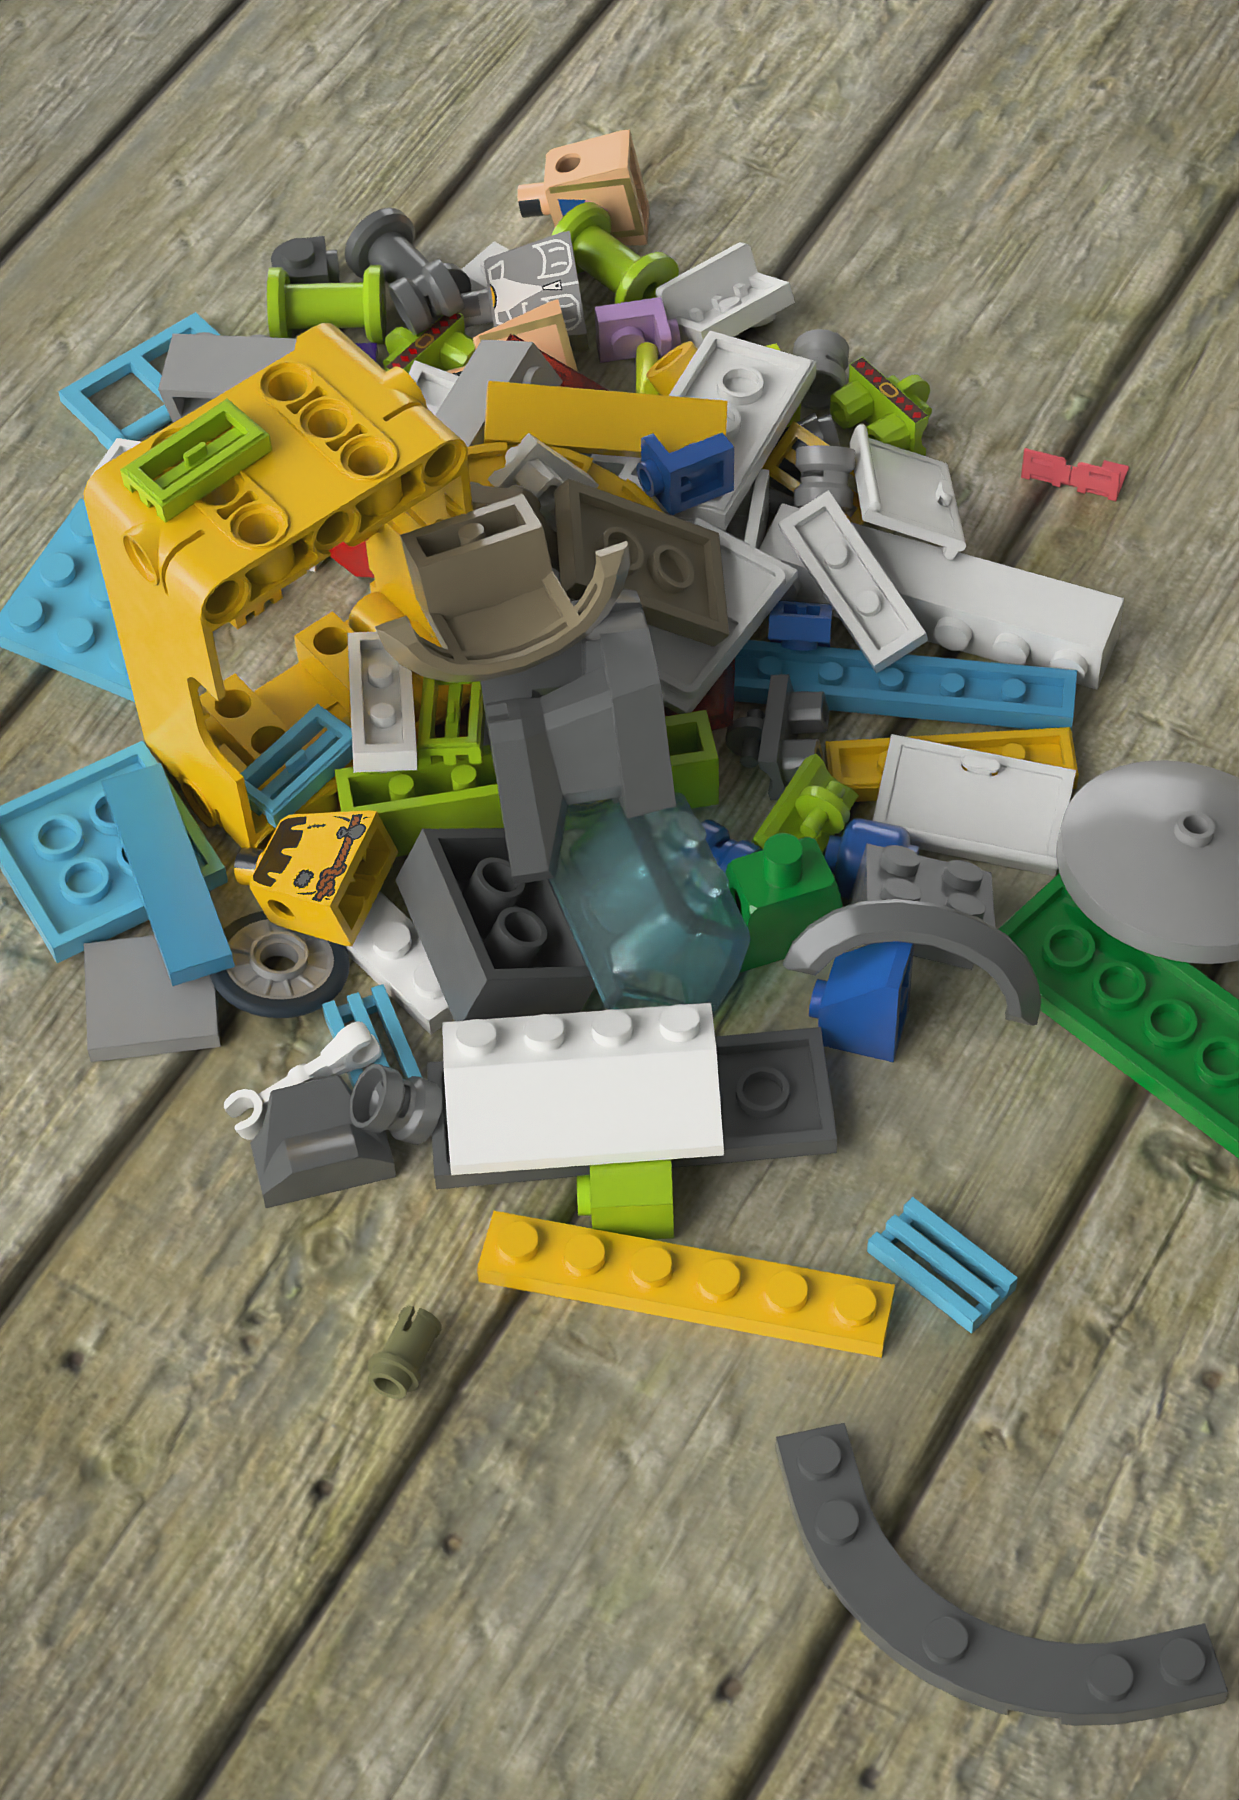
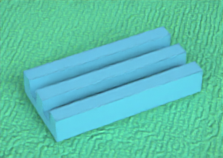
(304, 771)
(358, 1010)
(957, 1246)

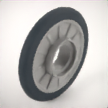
(252, 987)

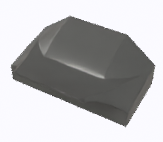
(313, 1145)

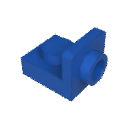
(688, 474)
(801, 625)

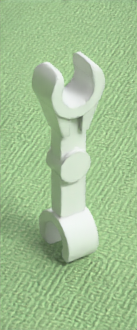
(348, 1051)

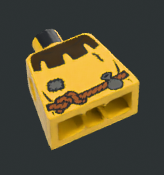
(320, 872)

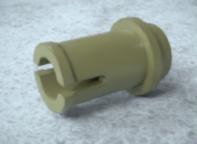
(397, 1366)

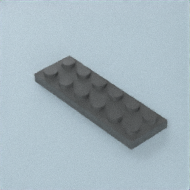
(770, 1101)

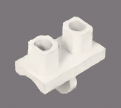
(540, 472)

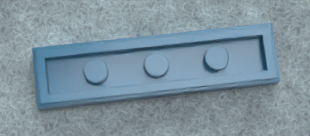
(167, 874)

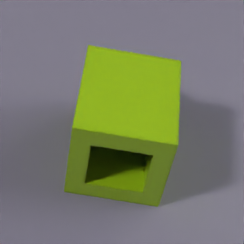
(629, 1198)

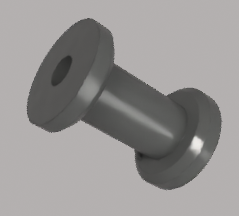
(388, 241)

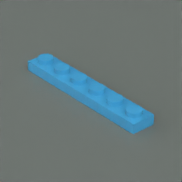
(914, 686)

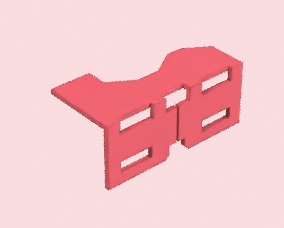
(1086, 477)

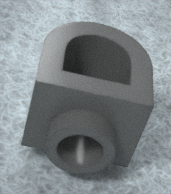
(307, 261)

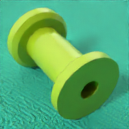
(609, 259)
(334, 303)

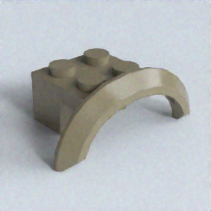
(495, 596)

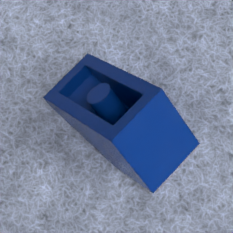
(865, 999)

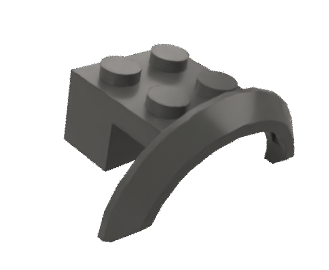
(925, 903)

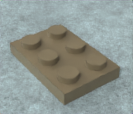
(671, 560)

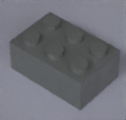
(490, 941)

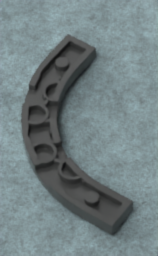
(960, 1652)

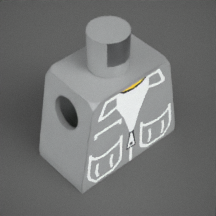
(527, 279)

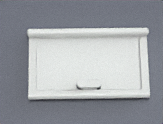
(906, 493)
(969, 813)

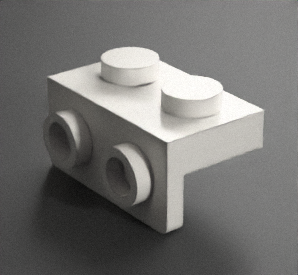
(723, 296)

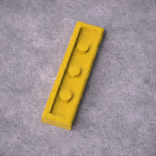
(598, 419)
(862, 761)

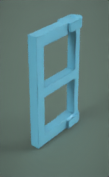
(133, 361)

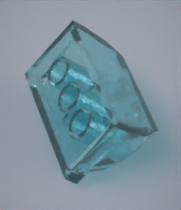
(649, 906)

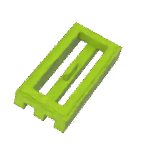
(203, 465)
(452, 744)

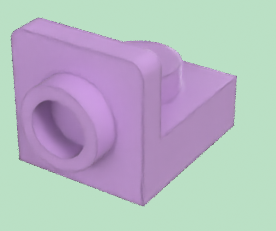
(629, 324)

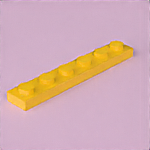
(687, 1283)

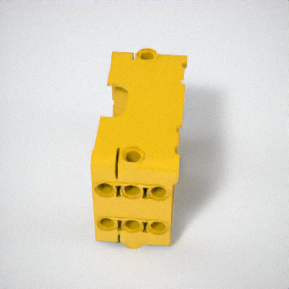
(345, 465)

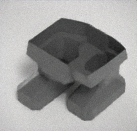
(577, 735)

